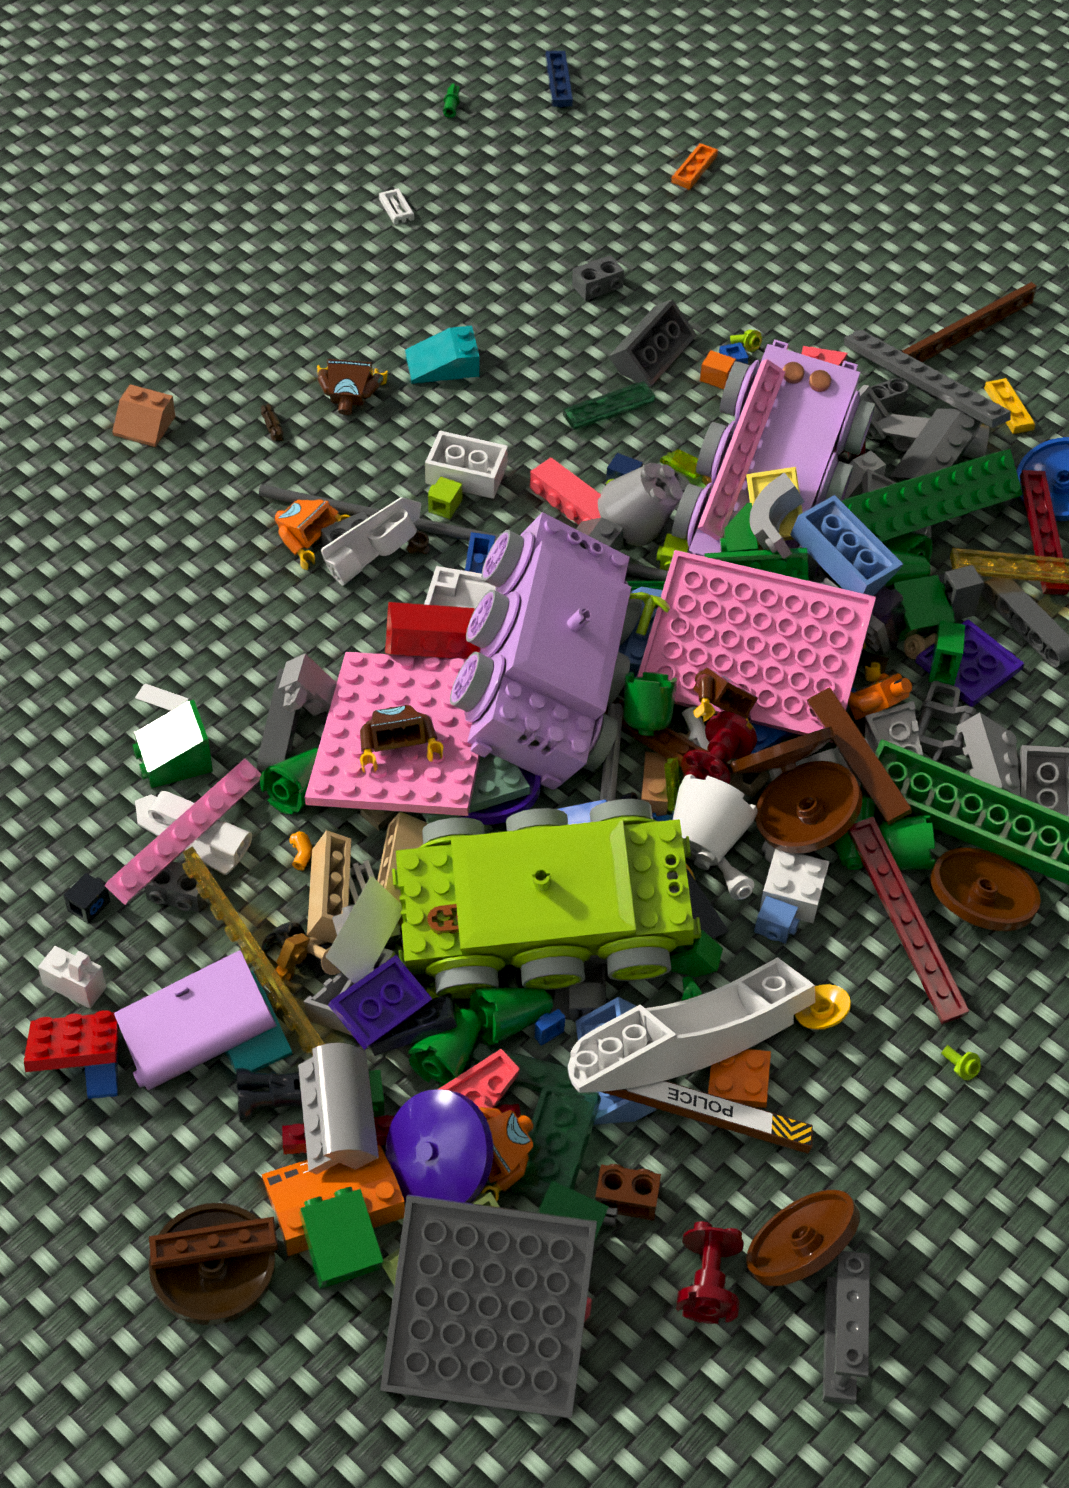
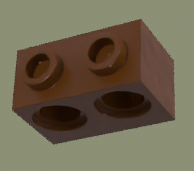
(626, 1198)

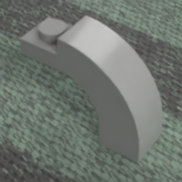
(770, 509)

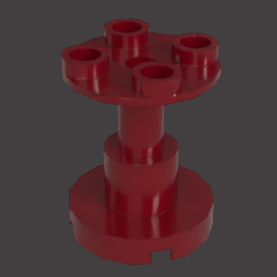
(727, 739)
(708, 1298)

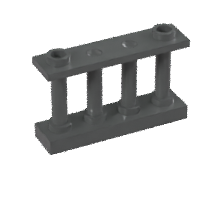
(846, 1328)

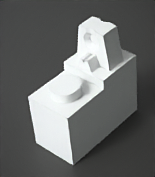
(73, 976)

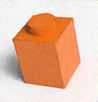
(716, 369)

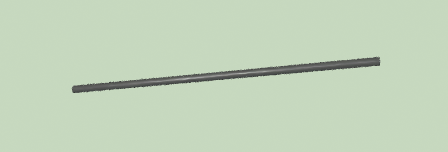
(428, 525)

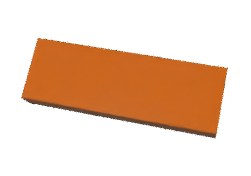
(694, 166)

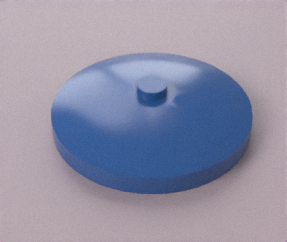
(1052, 458)

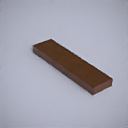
(213, 1243)

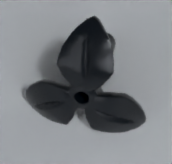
(280, 934)

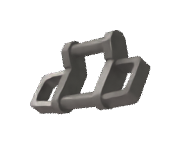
(946, 713)

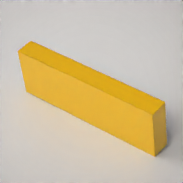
(1003, 394)

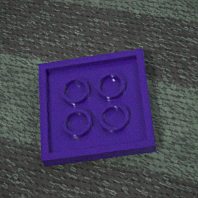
(982, 666)

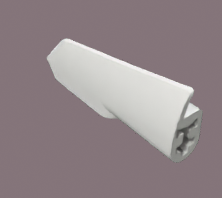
(373, 537)
(218, 847)

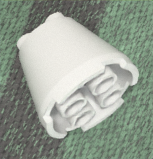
(712, 818)

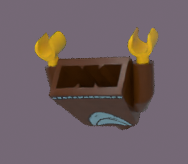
(349, 382)
(722, 693)
(397, 729)

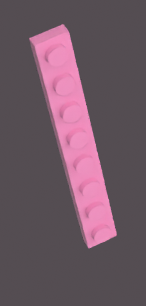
(741, 450)
(183, 832)

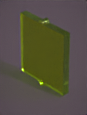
(681, 462)
(672, 782)

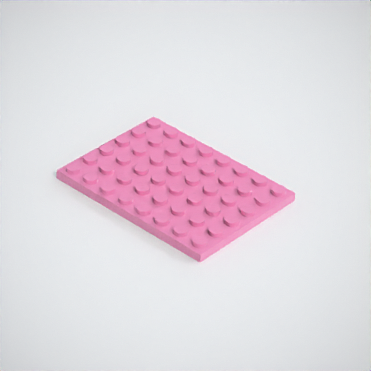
(762, 632)
(404, 775)

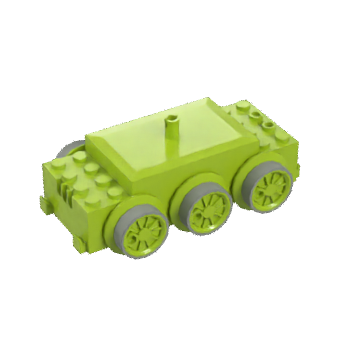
(546, 898)

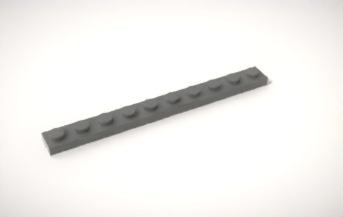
(928, 379)

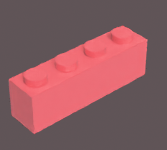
(565, 491)

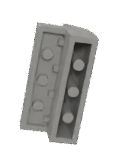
(337, 1108)

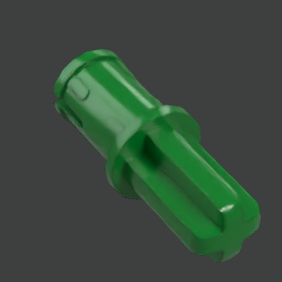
(451, 101)

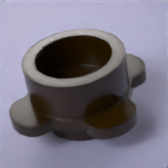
(422, 546)

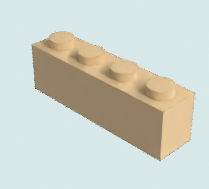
(401, 834)
(328, 884)

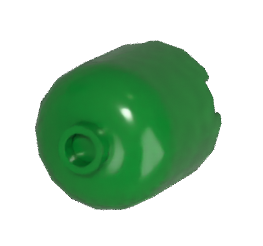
(649, 701)
(910, 842)

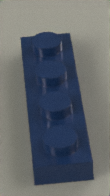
(558, 79)

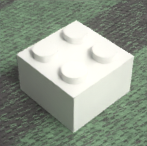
(796, 881)

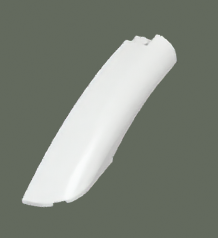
(689, 1034)

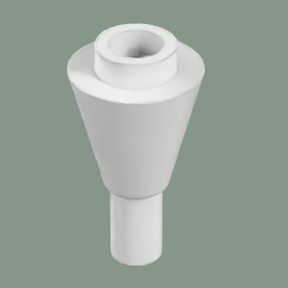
(738, 884)

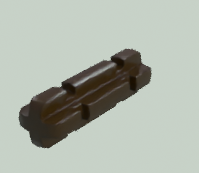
(272, 422)

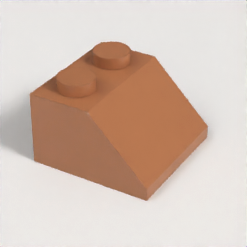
(143, 415)

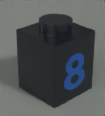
(87, 898)

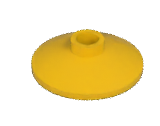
(829, 1009)

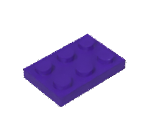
(380, 1002)

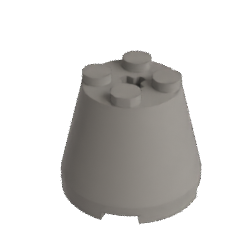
(641, 502)

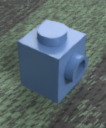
(777, 920)

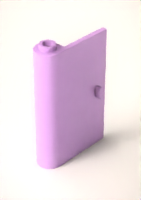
(193, 1020)

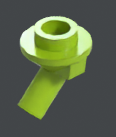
(751, 338)
(966, 1066)

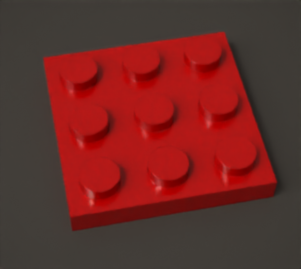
(71, 1041)

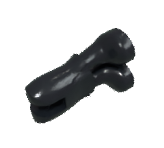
(283, 1091)

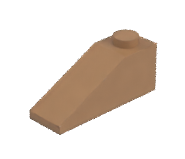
(654, 783)

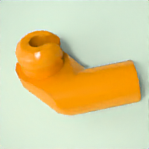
(304, 847)

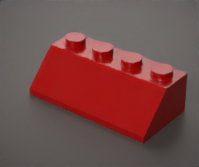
(428, 630)

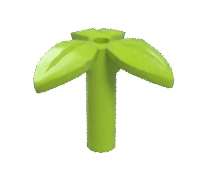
(651, 602)

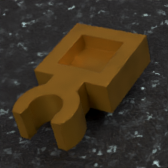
(292, 953)

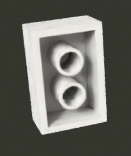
(469, 461)

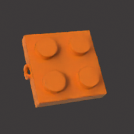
(742, 1078)

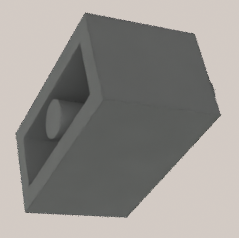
(963, 591)

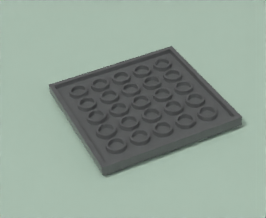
(489, 1306)

